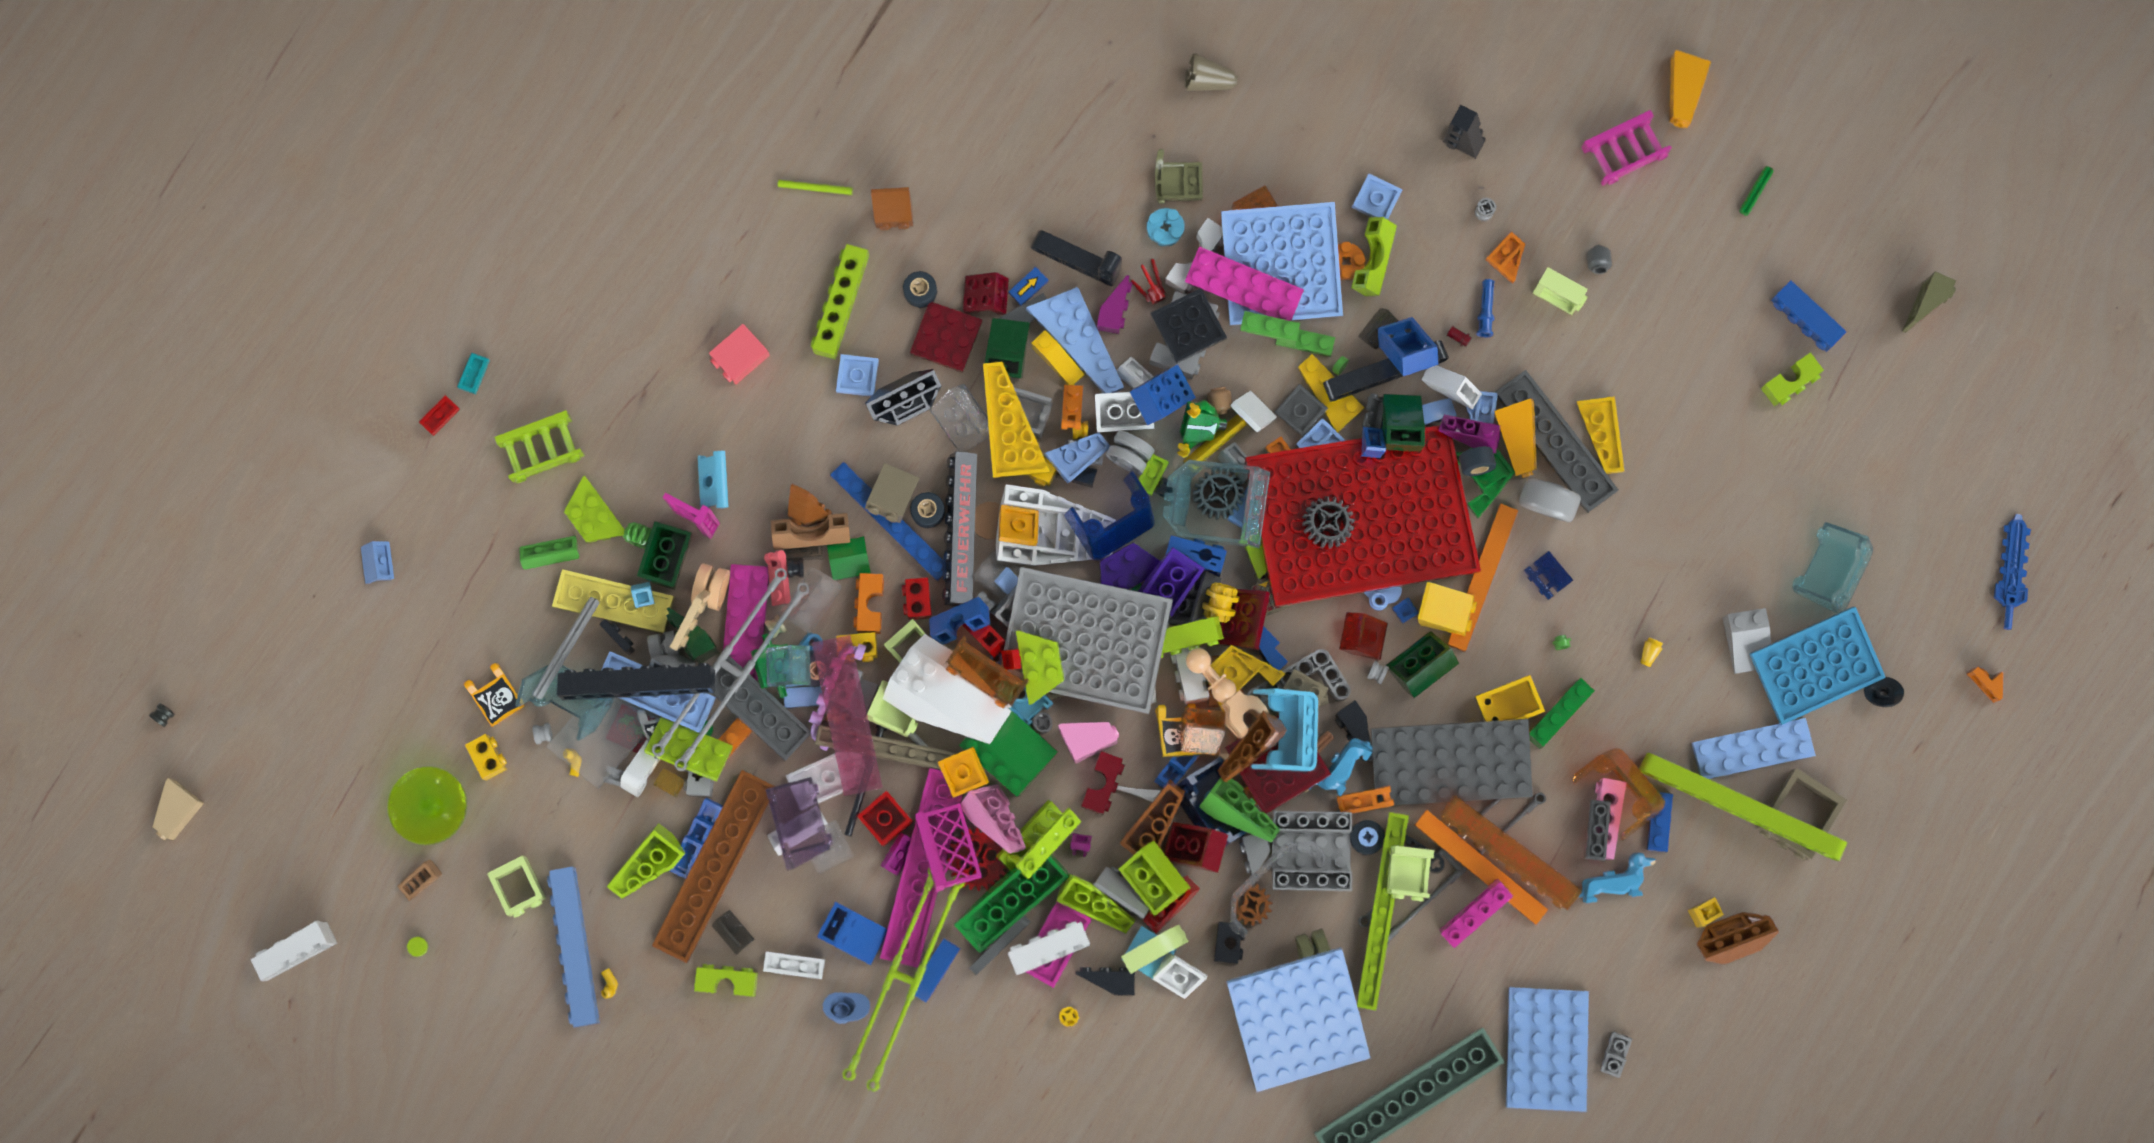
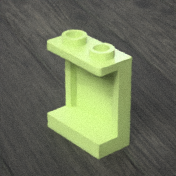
(888, 716)
(1409, 872)

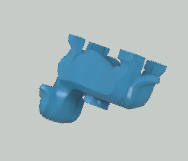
(1343, 764)
(1618, 883)

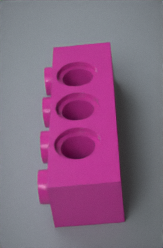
(1475, 913)

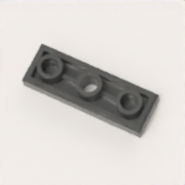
(1598, 817)

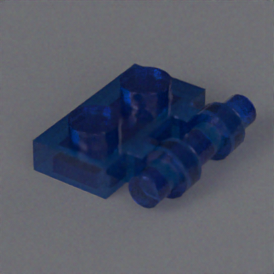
(1552, 571)

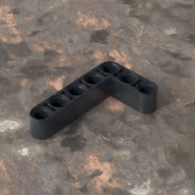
(1101, 269)

